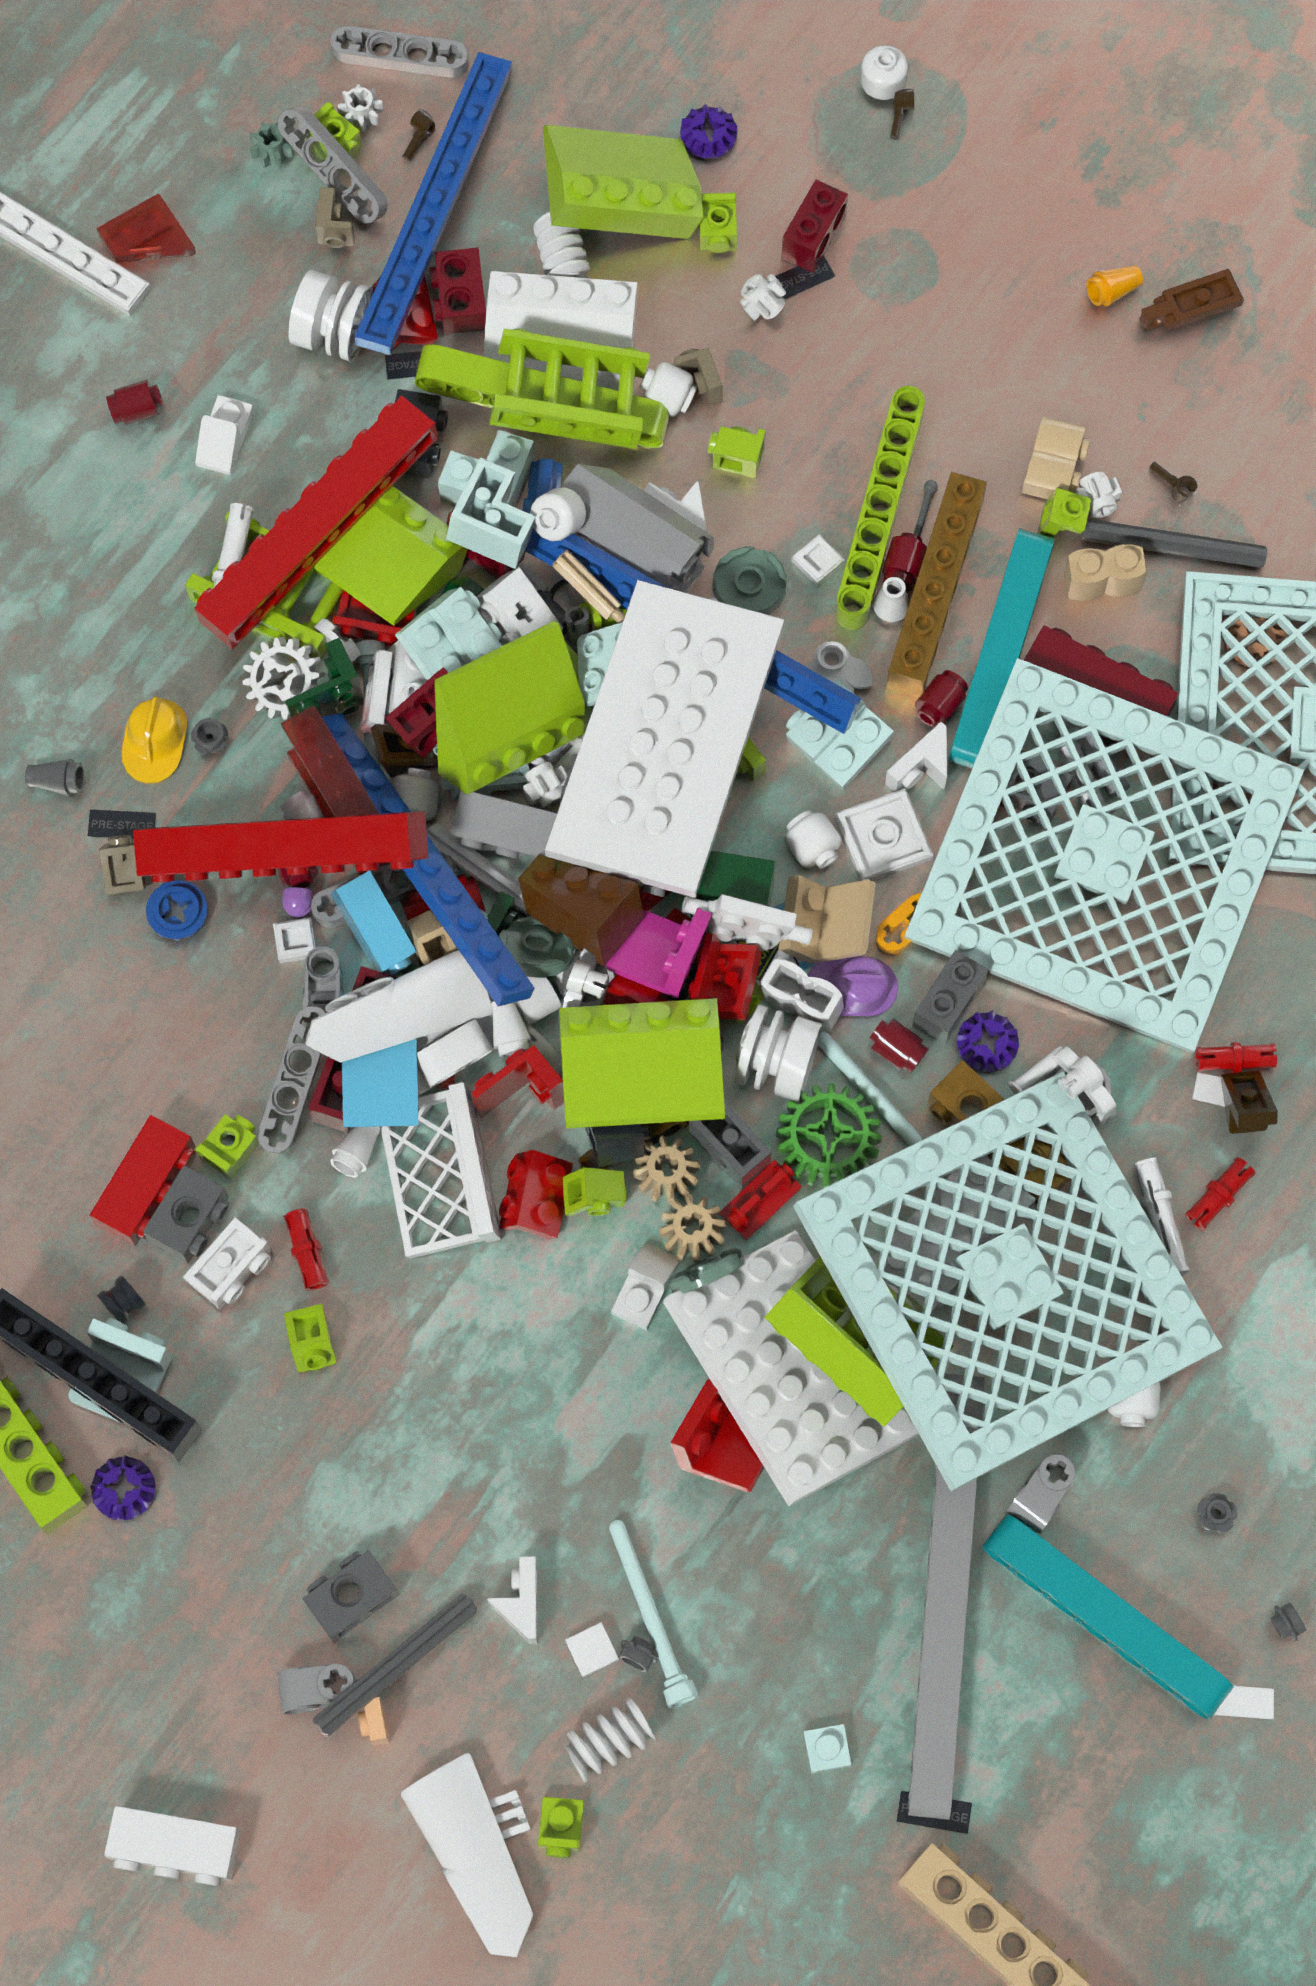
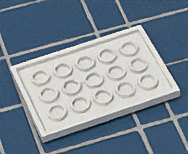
(781, 1401)

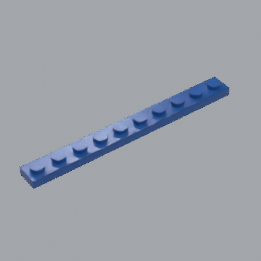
(433, 204)
(786, 676)
(439, 884)

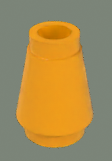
(1112, 284)

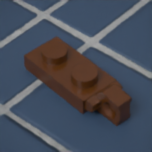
(1193, 302)

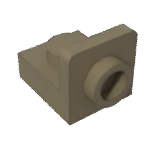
(329, 223)
(704, 372)
(120, 866)

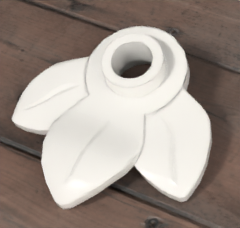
(849, 670)

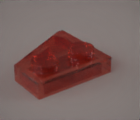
(146, 233)

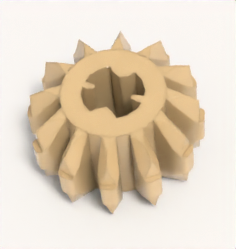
(679, 1163)
(700, 1239)

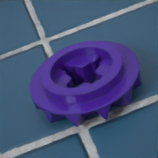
(696, 140)
(979, 1056)
(135, 1501)

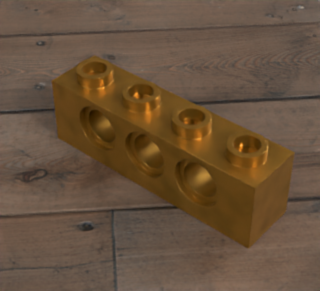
(966, 1087)

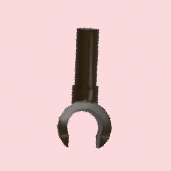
(902, 101)
(425, 127)
(1175, 482)

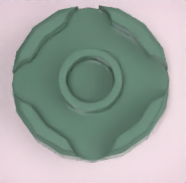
(750, 580)
(538, 948)
(707, 1271)

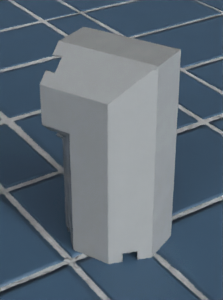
(639, 528)

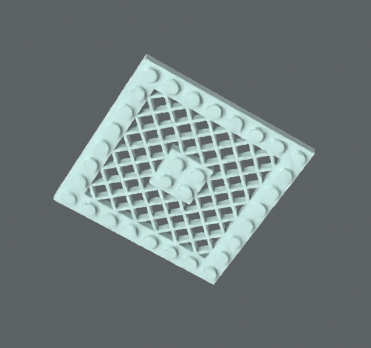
(1242, 597)
(1105, 854)
(1006, 1279)

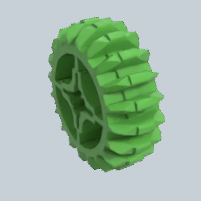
(814, 1134)

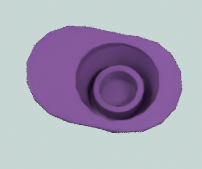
(864, 982)

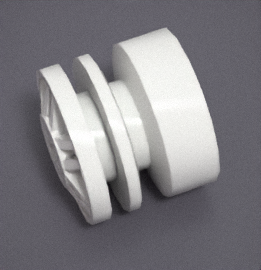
(328, 315)
(778, 1052)

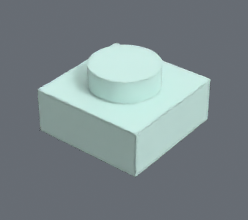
(827, 1748)

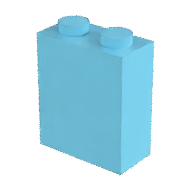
(374, 924)

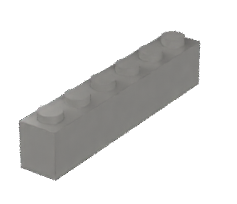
(508, 826)

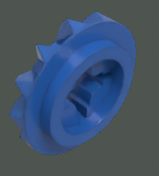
(183, 894)

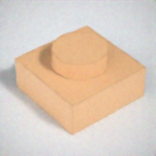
(373, 1722)

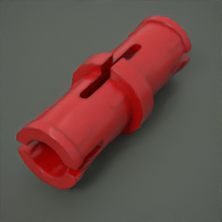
(1236, 1057)
(1220, 1193)
(306, 1249)

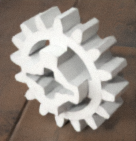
(275, 665)

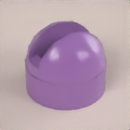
(297, 901)

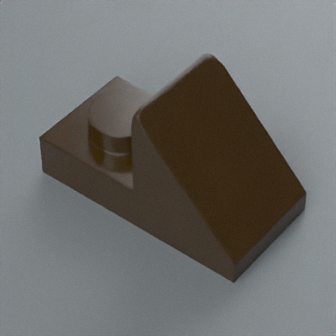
(395, 753)
(1247, 1102)

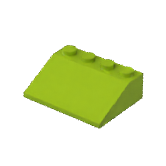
(621, 182)
(393, 557)
(507, 709)
(641, 1063)
(828, 1335)

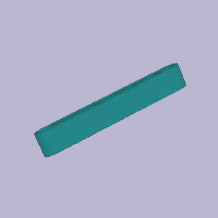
(1002, 642)
(1108, 1617)

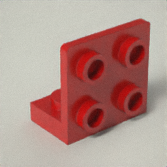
(520, 1069)
(714, 1445)

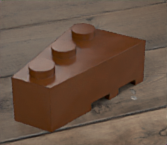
(583, 904)

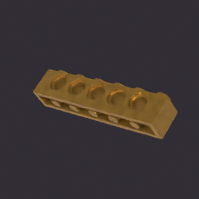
(936, 585)

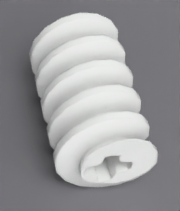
(560, 249)
(608, 1739)

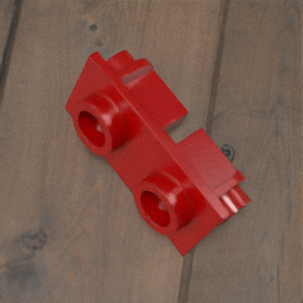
(761, 1199)

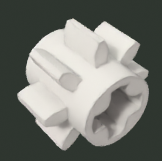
(361, 107)
(763, 297)
(1102, 492)
(545, 785)

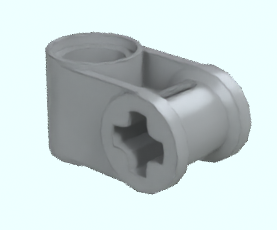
(325, 988)
(1041, 1498)
(308, 1687)

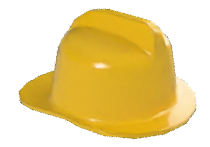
(154, 740)

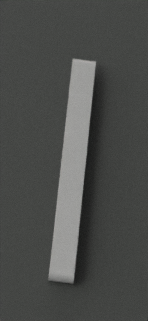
(943, 1637)

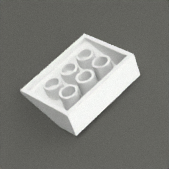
(561, 308)

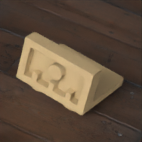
(835, 913)

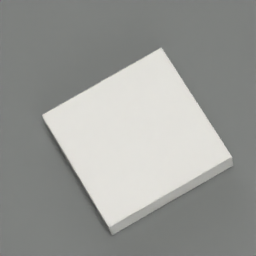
(883, 836)

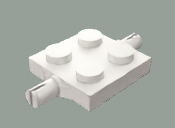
(749, 922)

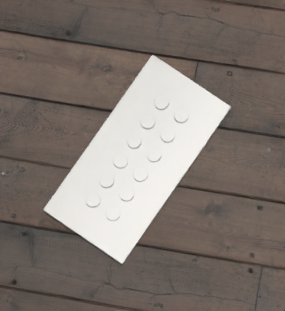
(665, 739)

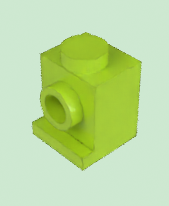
(346, 136)
(719, 223)
(737, 450)
(231, 1158)
(594, 1191)

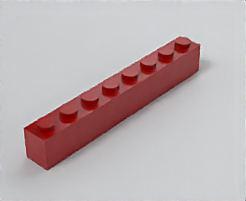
(315, 522)
(281, 844)

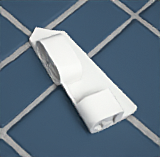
(400, 1009)
(458, 1047)
(472, 1851)

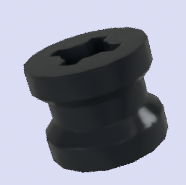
(121, 1300)

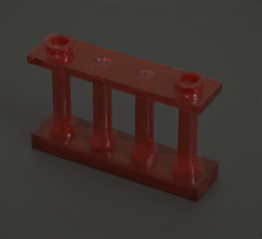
(325, 768)

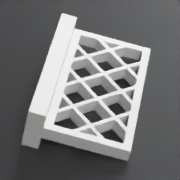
(472, 1167)

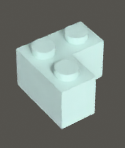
(507, 451)
(485, 520)

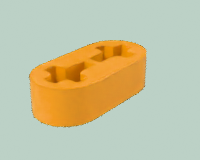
(893, 922)

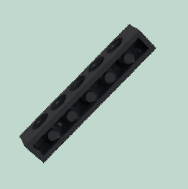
(96, 1378)

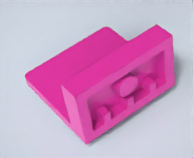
(660, 951)

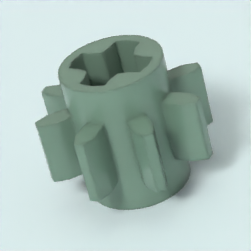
(270, 145)

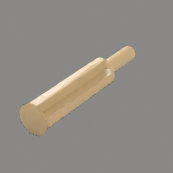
(588, 586)

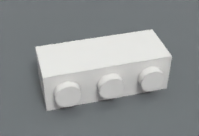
(172, 1845)

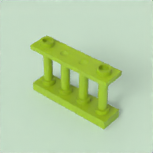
(565, 420)
(277, 621)

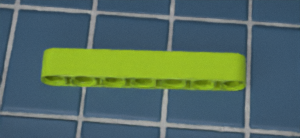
(479, 378)
(880, 523)

